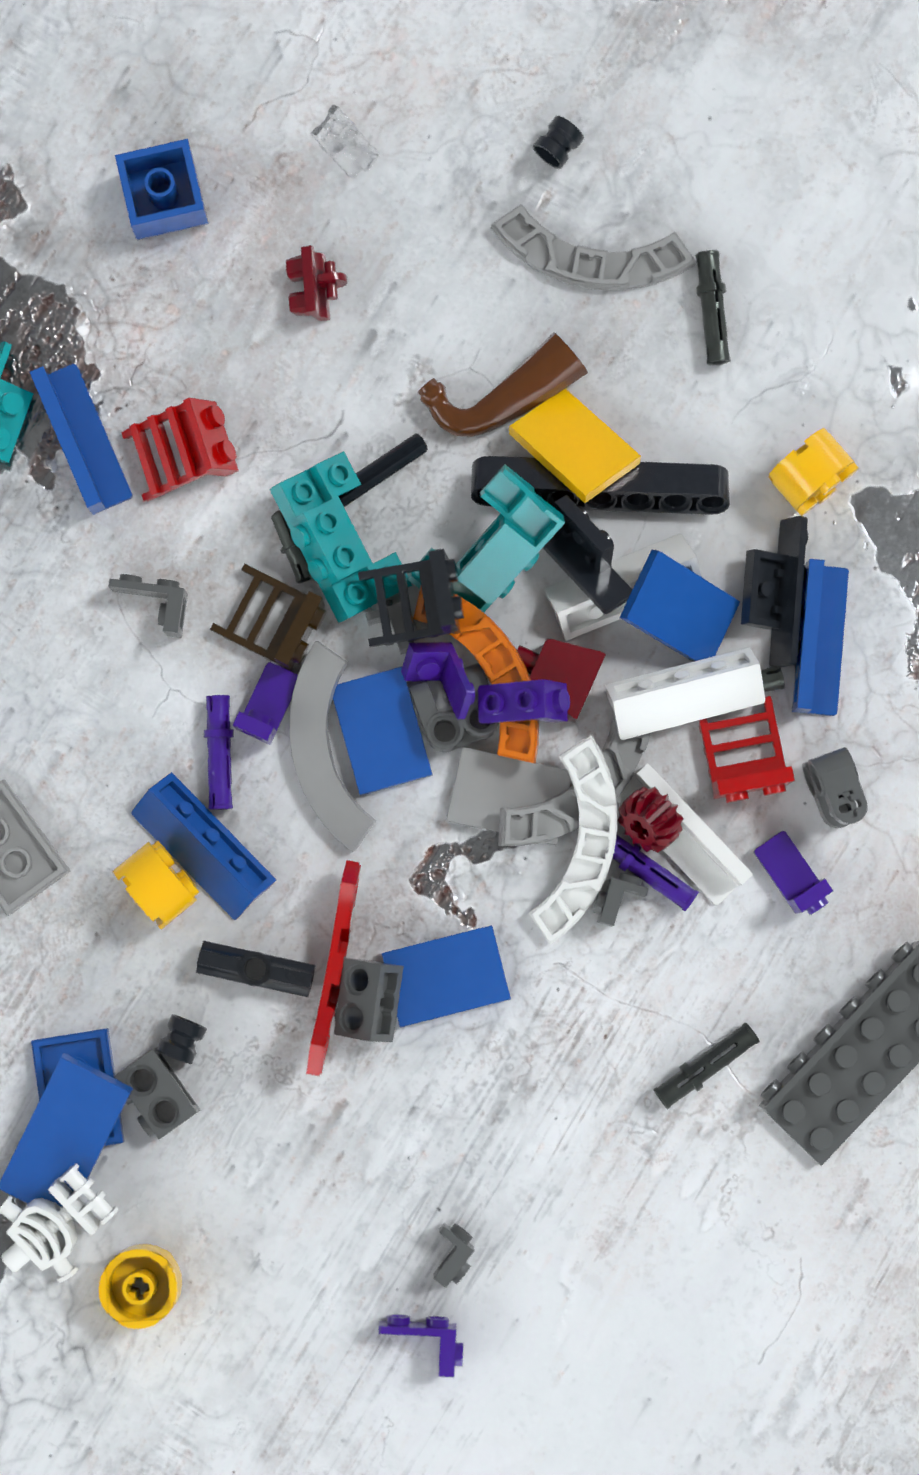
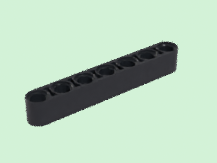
(646, 488)

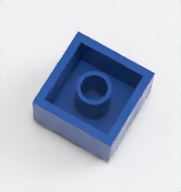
(161, 189)

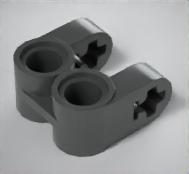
(431, 717)
(831, 777)

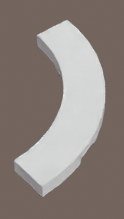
(594, 842)

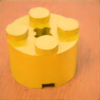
(812, 471)
(155, 883)
(124, 1301)

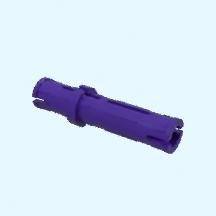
(219, 753)
(653, 874)

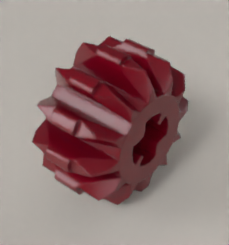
(650, 819)

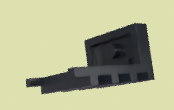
(441, 604)

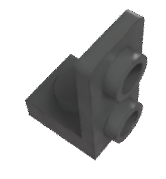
(170, 614)

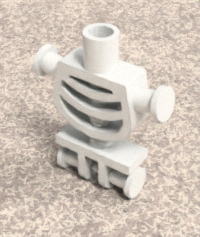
(39, 1224)

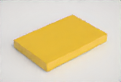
(574, 445)

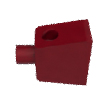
(565, 664)

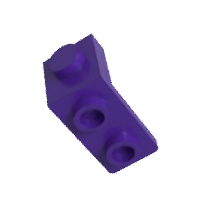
(523, 701)
(792, 874)
(436, 1326)

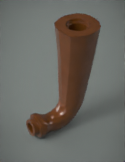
(535, 380)

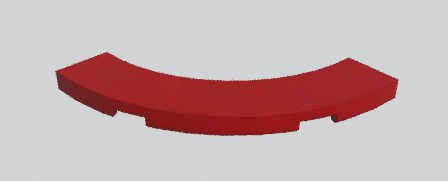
(331, 985)

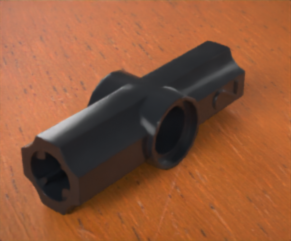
(231, 963)

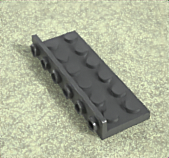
(852, 1062)

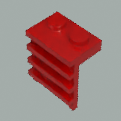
(199, 439)
(739, 779)

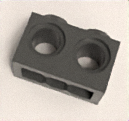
(368, 1000)
(164, 1088)

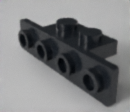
(587, 557)
(775, 590)

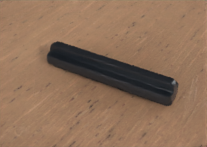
(386, 466)

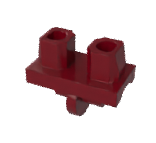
(319, 283)

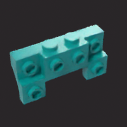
(329, 538)
(507, 544)

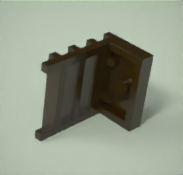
(290, 639)

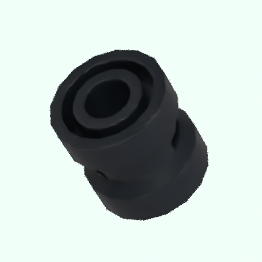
(558, 142)
(181, 1040)

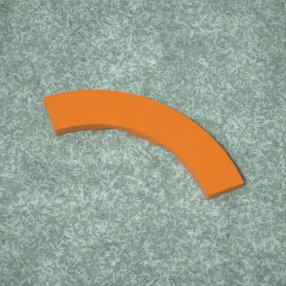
(501, 665)

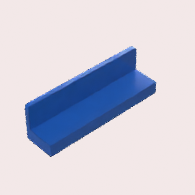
(82, 437)
(820, 639)
(202, 845)

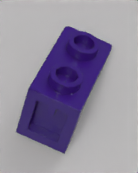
(440, 663)
(267, 704)

